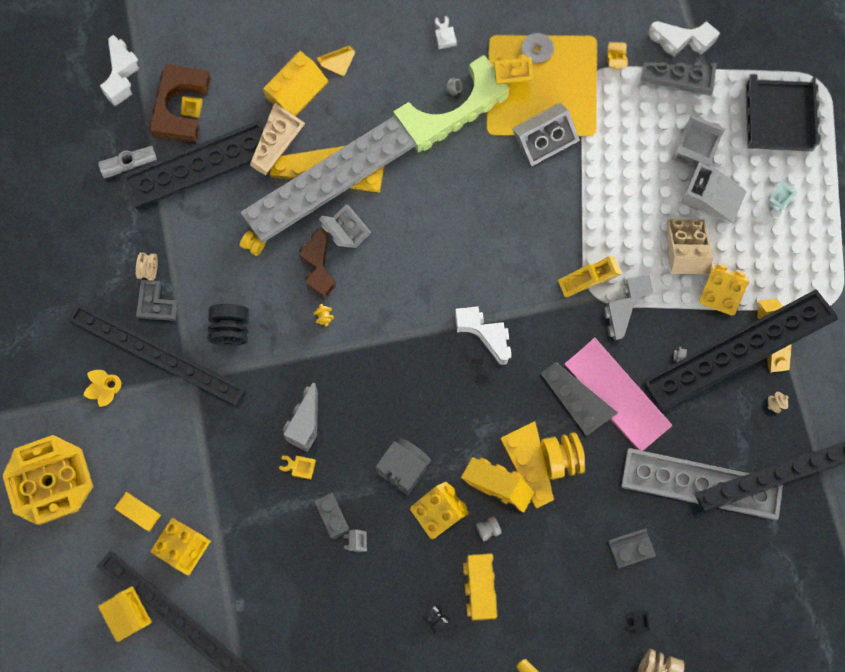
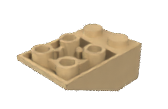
(688, 246)

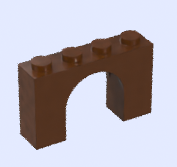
(175, 81)

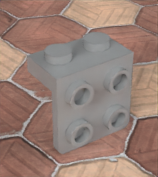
(345, 228)

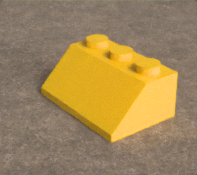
(295, 84)

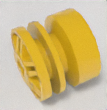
(567, 455)

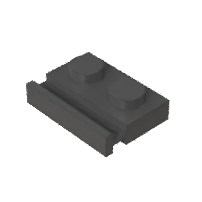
(631, 548)

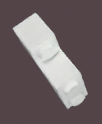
(674, 38)
(123, 65)
(492, 335)

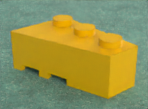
(498, 482)

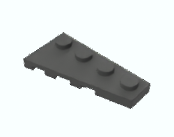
(582, 403)

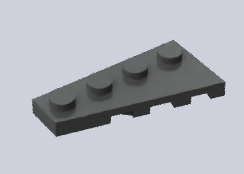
(691, 78)

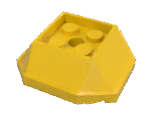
(30, 469)

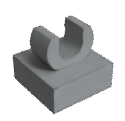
(357, 541)

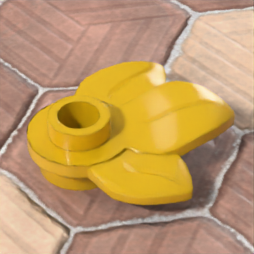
(100, 387)

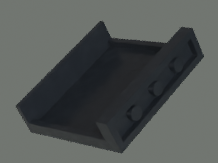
(782, 114)

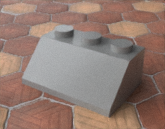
(546, 134)

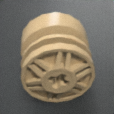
(655, 664)

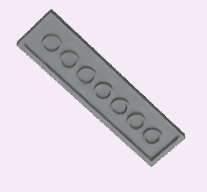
(683, 478)

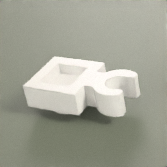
(444, 35)

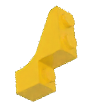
(780, 360)

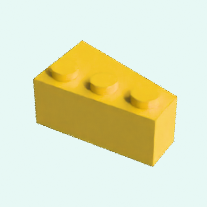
(480, 587)

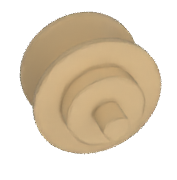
(778, 402)

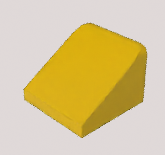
(191, 106)

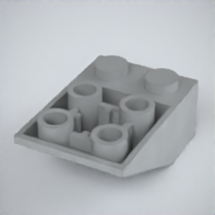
(714, 193)
(303, 427)

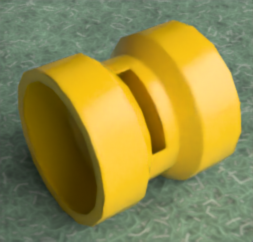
(251, 242)

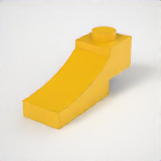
(590, 276)

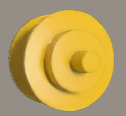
(323, 315)

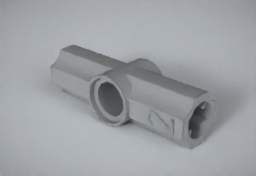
(117, 164)

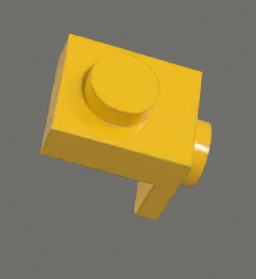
(617, 55)

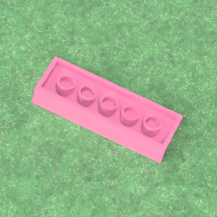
(637, 415)

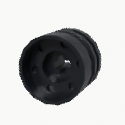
(228, 324)

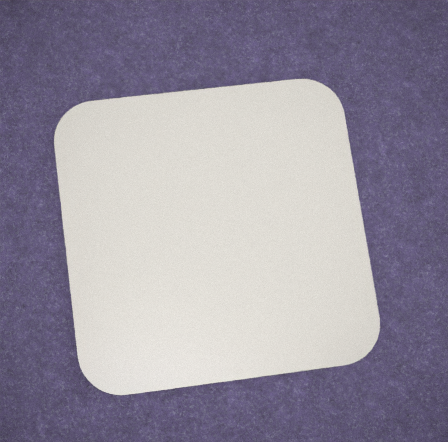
(637, 186)

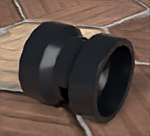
(436, 618)

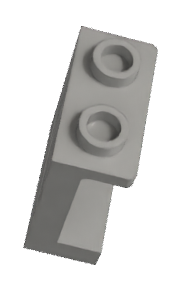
(698, 142)

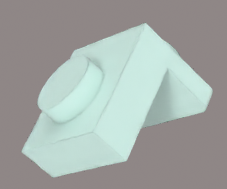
(782, 196)

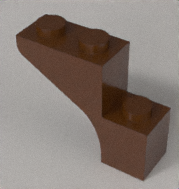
(314, 256)

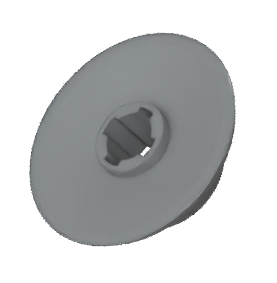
(540, 40)

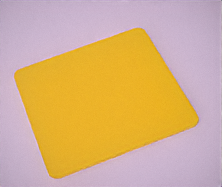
(564, 78)

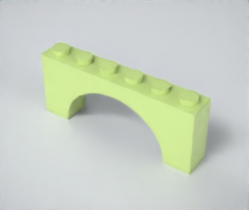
(429, 128)

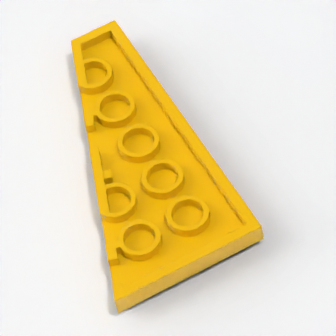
(295, 164)

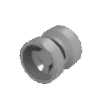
(488, 528)

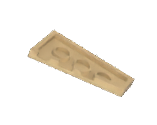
(277, 136)

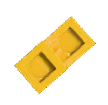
(137, 511)

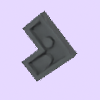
(151, 306)

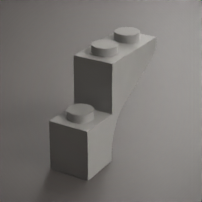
(620, 310)

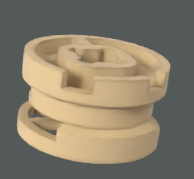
(146, 266)

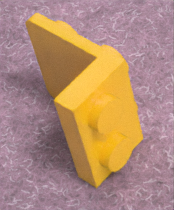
(724, 289)
(439, 510)

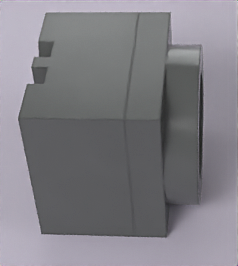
(403, 465)

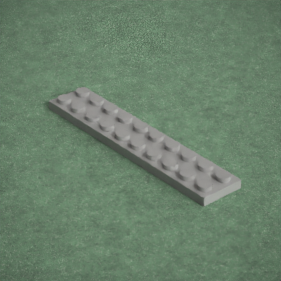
(328, 179)

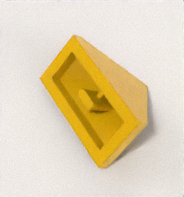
(338, 60)

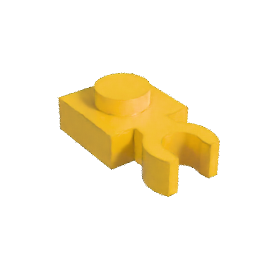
(301, 467)

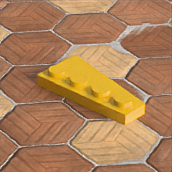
(528, 460)

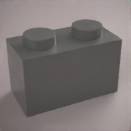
(332, 516)

